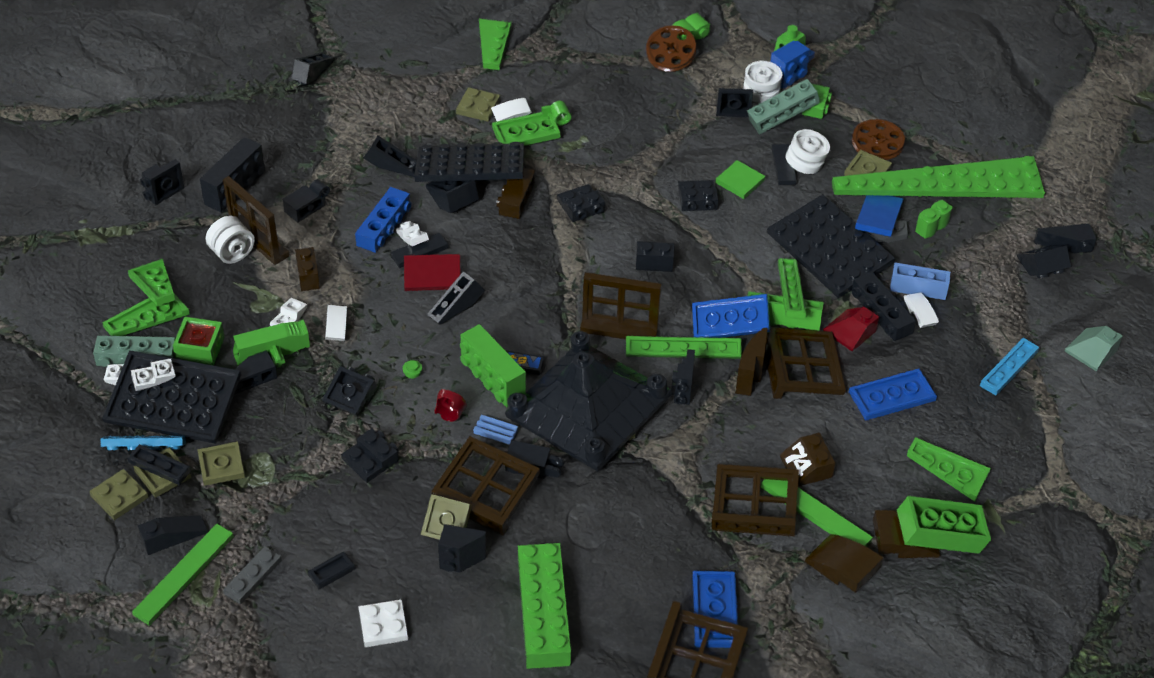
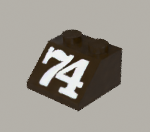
(811, 458)

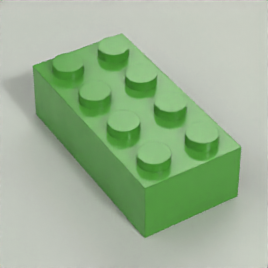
(491, 364)
(943, 524)

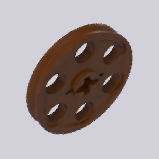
(670, 55)
(884, 137)

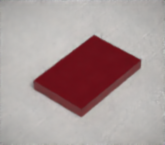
(430, 271)

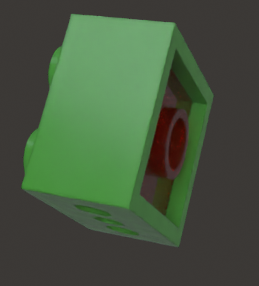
(198, 340)

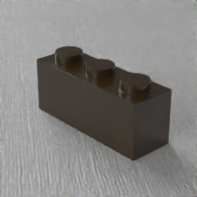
(516, 194)

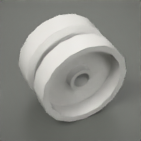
(763, 79)
(807, 151)
(229, 239)

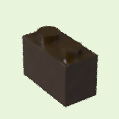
(307, 269)

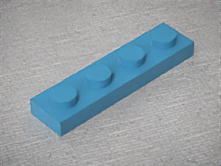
(1009, 366)
(151, 442)

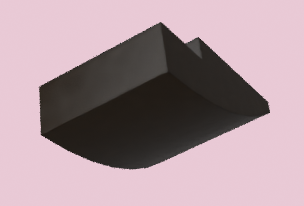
(751, 363)
(891, 540)
(845, 561)

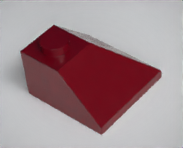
(853, 327)

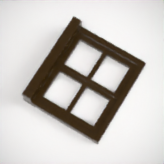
(264, 238)
(619, 326)
(777, 362)
(480, 512)
(754, 523)
(670, 634)

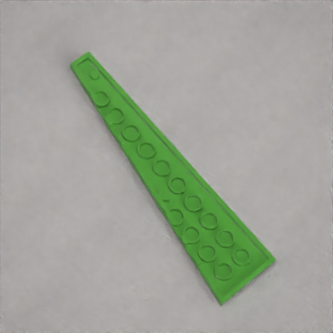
(978, 179)

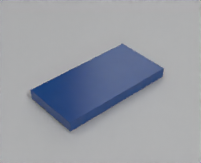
(879, 214)
(731, 316)
(892, 394)
(716, 598)

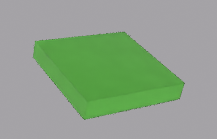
(740, 179)

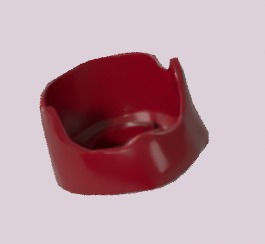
(450, 405)

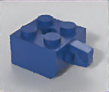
(793, 61)

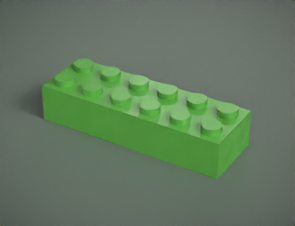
(543, 606)

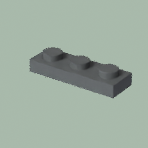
(252, 575)

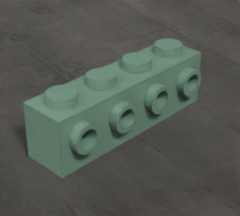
(783, 106)
(115, 349)

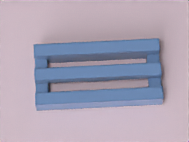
(497, 427)

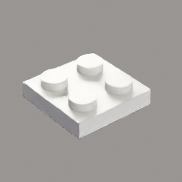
(383, 623)

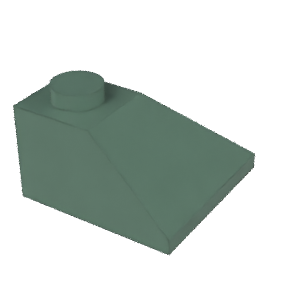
(1095, 346)

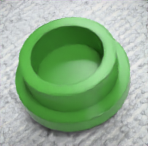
(412, 369)

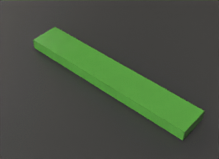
(791, 288)
(677, 347)
(818, 513)
(182, 574)

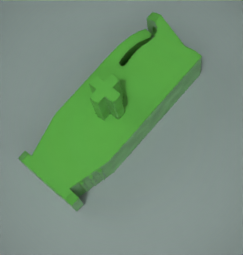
(276, 339)

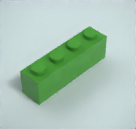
(777, 313)

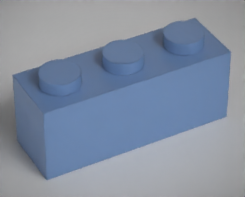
(917, 279)

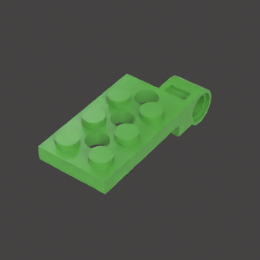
(551, 115)

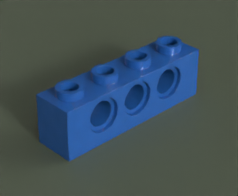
(383, 219)

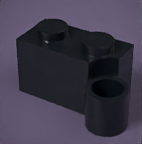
(306, 200)

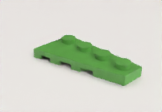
(493, 42)
(153, 282)
(144, 316)
(953, 469)

